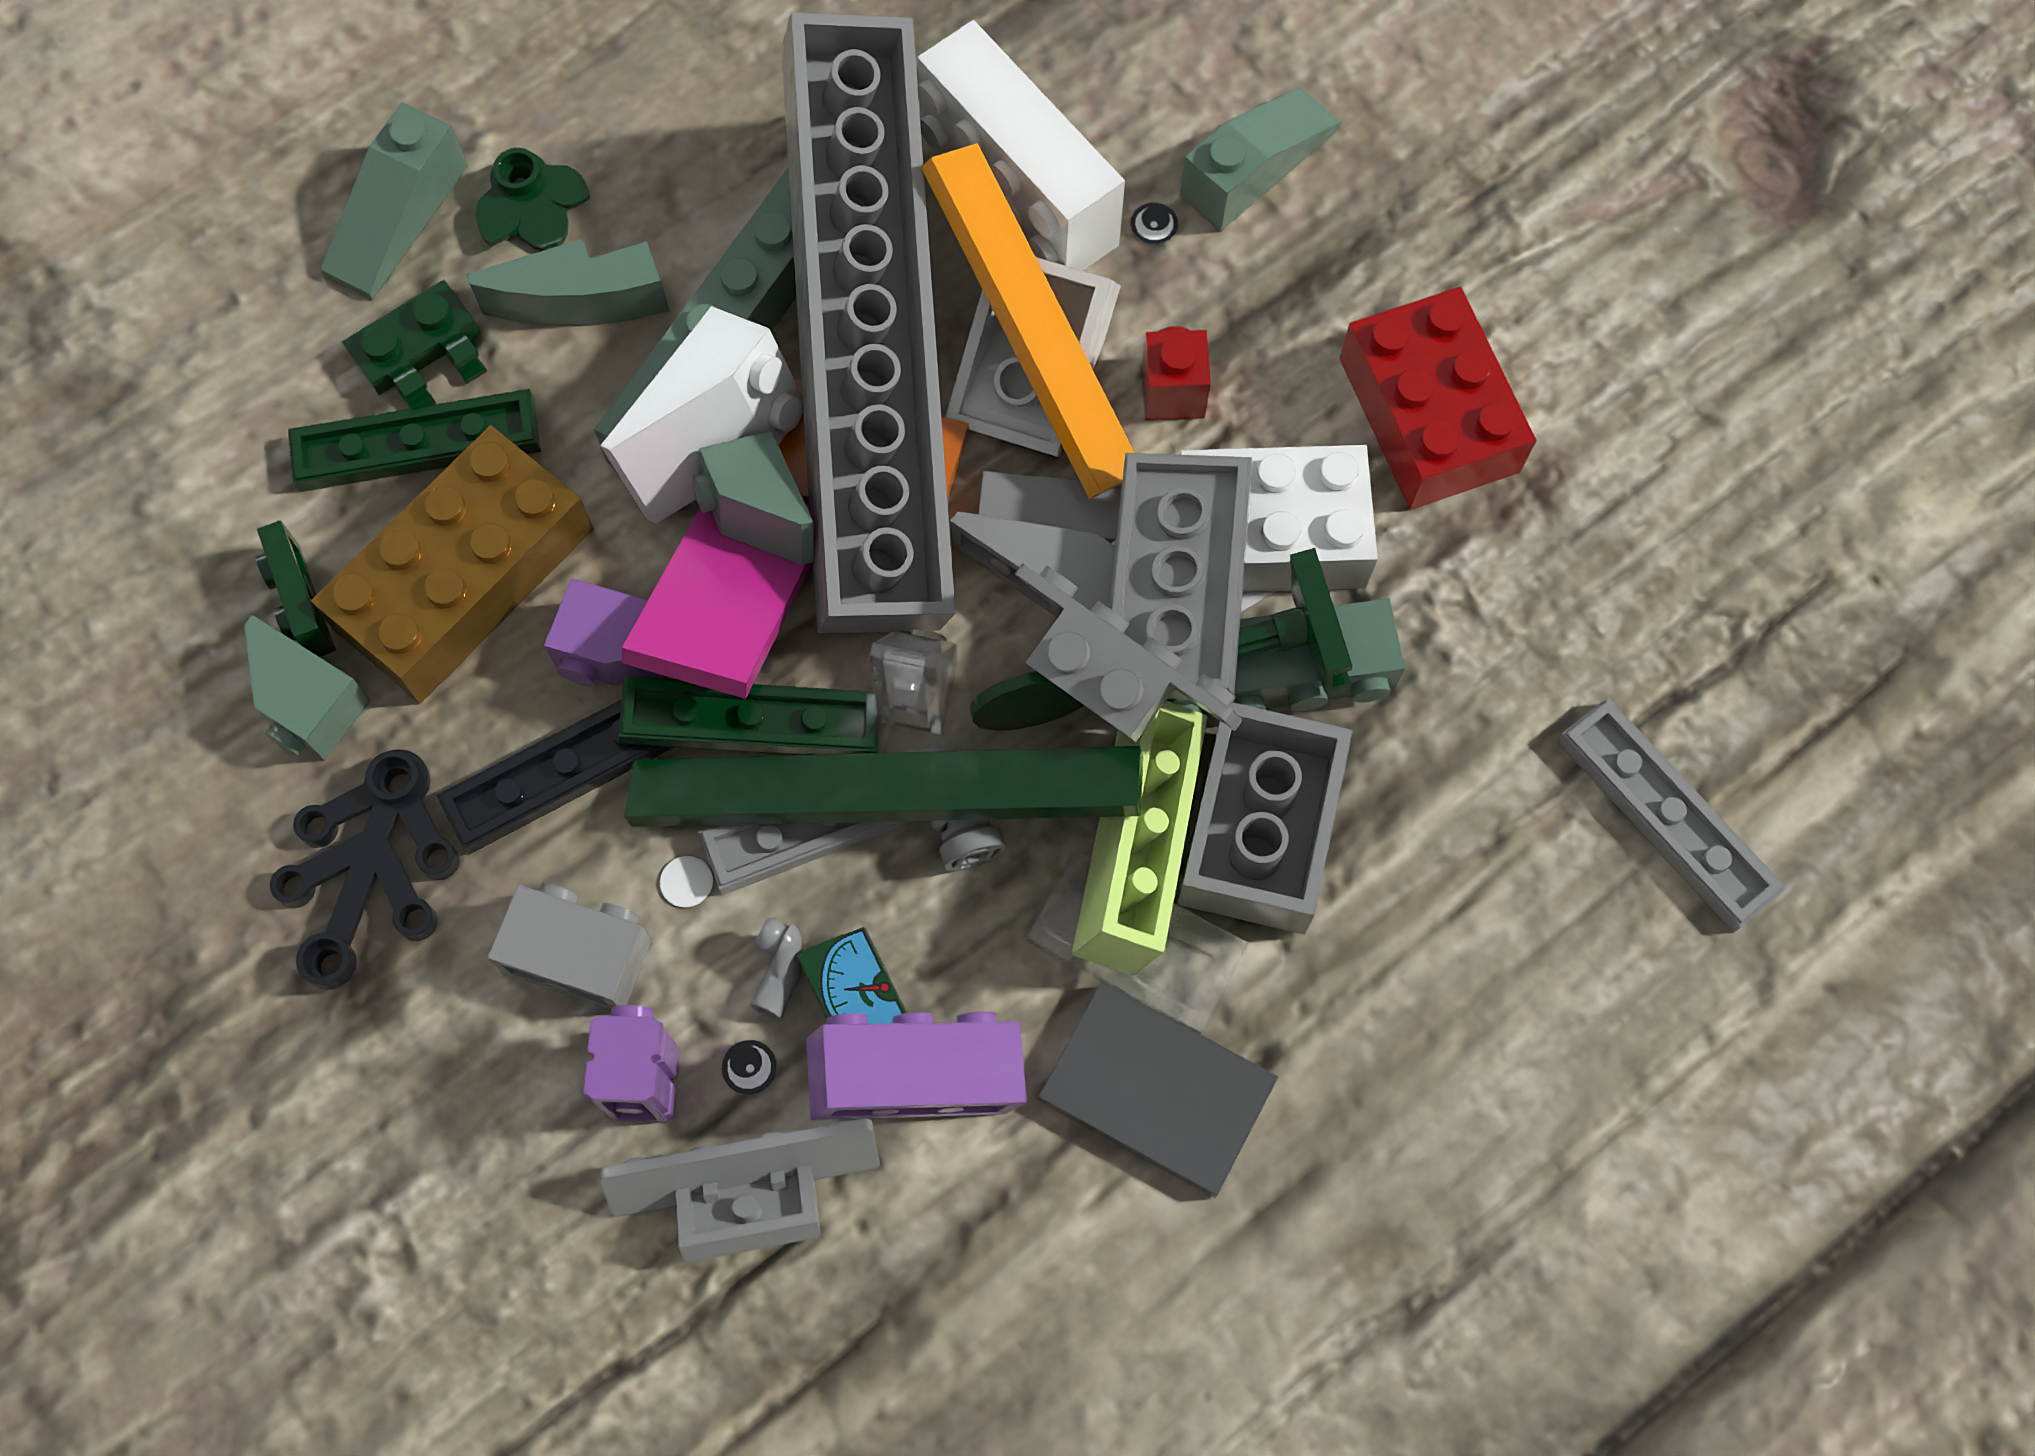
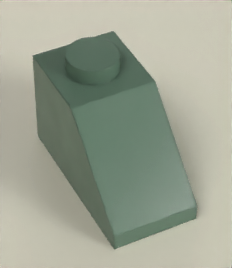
(755, 497)
(299, 692)

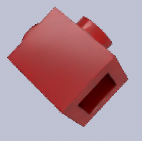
(1175, 374)

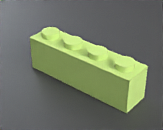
(1140, 857)

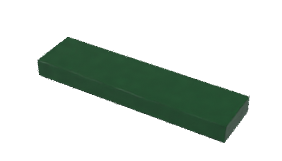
(406, 439)
(766, 721)

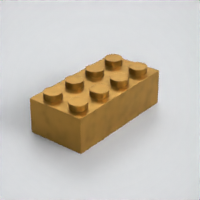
(454, 563)

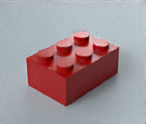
(1436, 398)

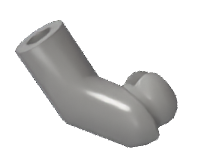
(784, 969)

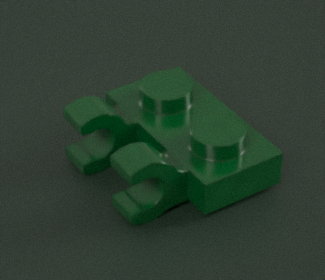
(414, 337)

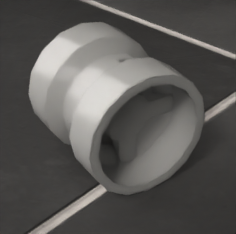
(968, 843)

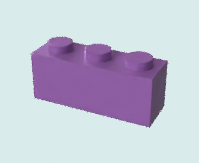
(915, 1067)

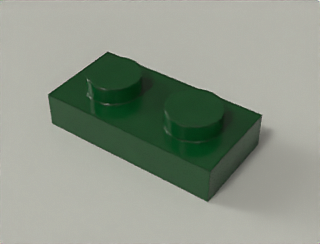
(285, 569)

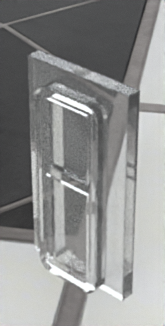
(1178, 983)

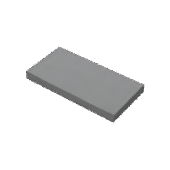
(1184, 558)

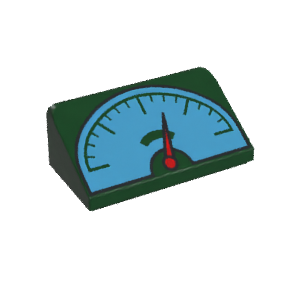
(851, 978)

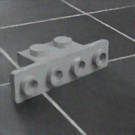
(1107, 669)
(745, 1190)

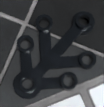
(365, 858)

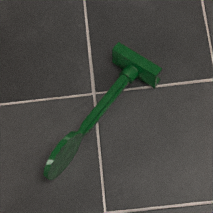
(1035, 700)

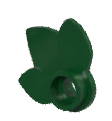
(530, 207)

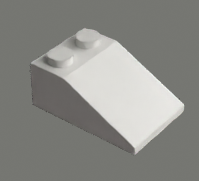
(991, 383)
(712, 390)

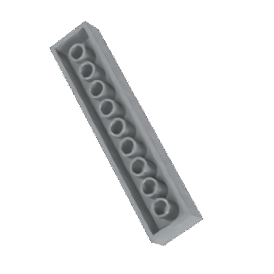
(866, 325)

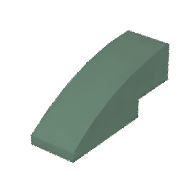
(571, 289)

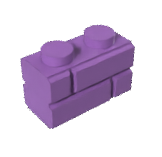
(632, 1066)

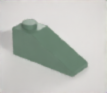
(1253, 155)
(393, 198)

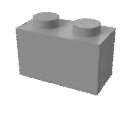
(571, 946)

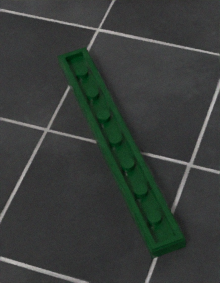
(887, 787)

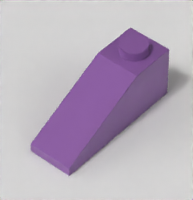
(591, 632)

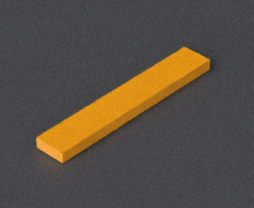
(1030, 316)

